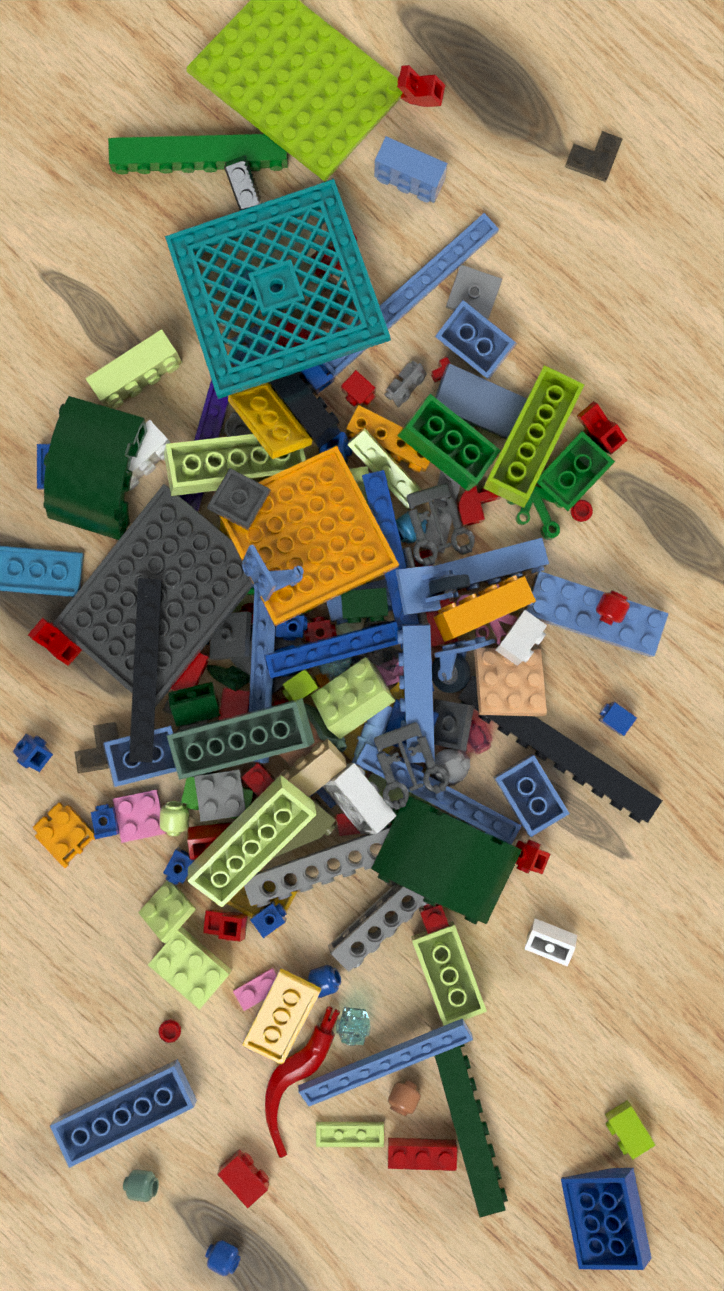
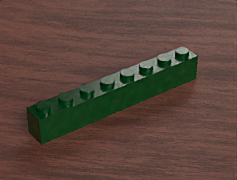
(471, 1131)

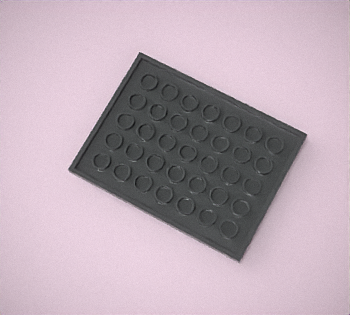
(198, 591)

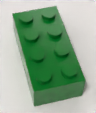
(449, 442)

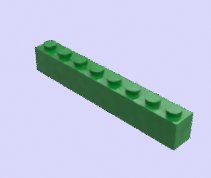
(193, 153)

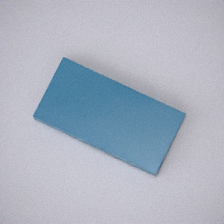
(40, 571)

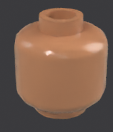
(404, 1098)

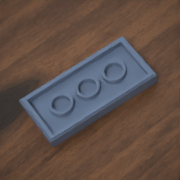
(480, 401)

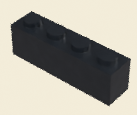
(307, 408)

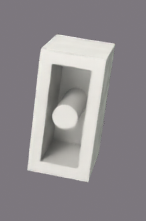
(521, 638)
(551, 942)

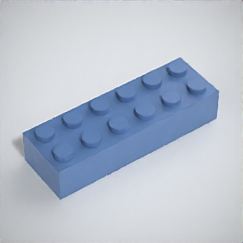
(574, 609)
(123, 1113)

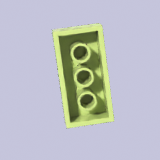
(134, 370)
(448, 974)

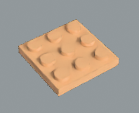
(508, 687)

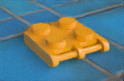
(63, 833)

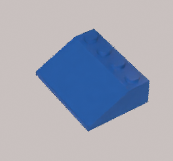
(607, 1220)

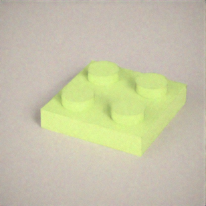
(167, 911)

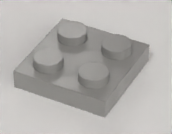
(220, 795)

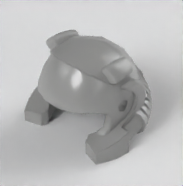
(454, 762)

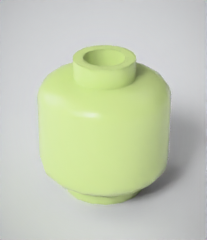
(174, 818)

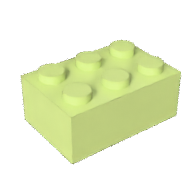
(352, 698)
(190, 967)

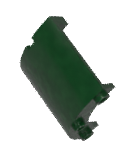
(91, 466)
(446, 861)

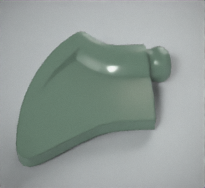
(317, 721)

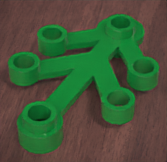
(536, 498)

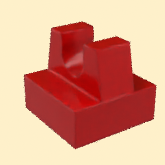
(438, 373)

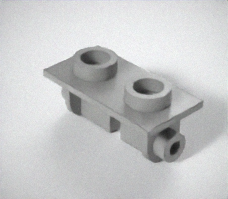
(412, 376)

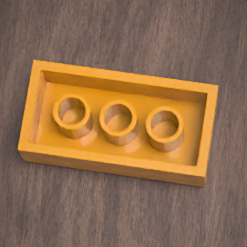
(480, 610)

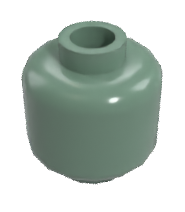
(141, 1185)

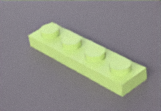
(379, 459)

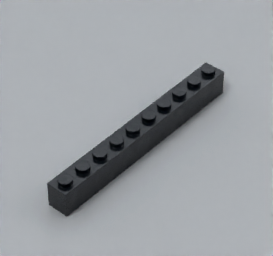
(571, 757)

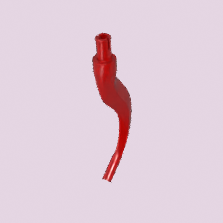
(295, 1069)

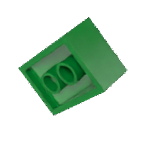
(575, 471)

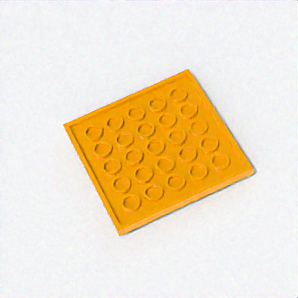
(316, 523)

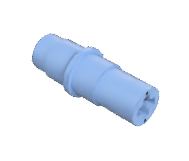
(372, 728)

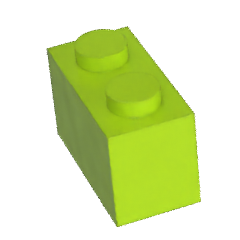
(300, 686)
(629, 1129)

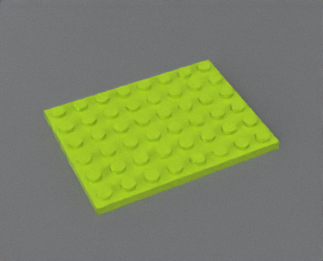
(297, 81)

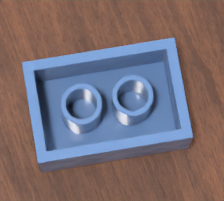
(410, 170)
(476, 339)
(127, 772)
(531, 795)

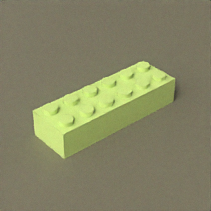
(204, 463)
(251, 841)

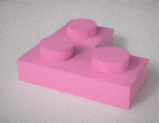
(255, 989)

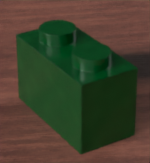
(364, 604)
(194, 704)

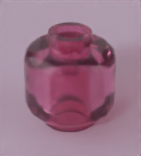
(479, 738)

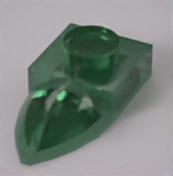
(230, 677)

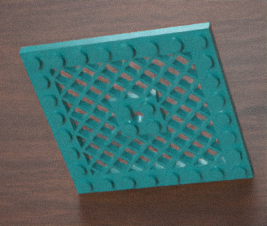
(289, 359)

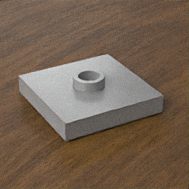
(474, 288)

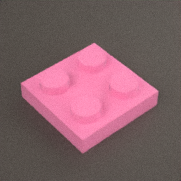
(138, 815)

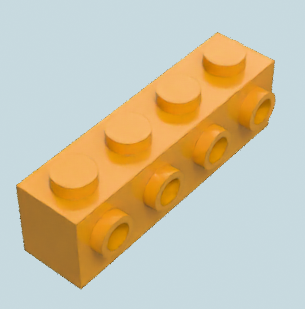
(386, 434)

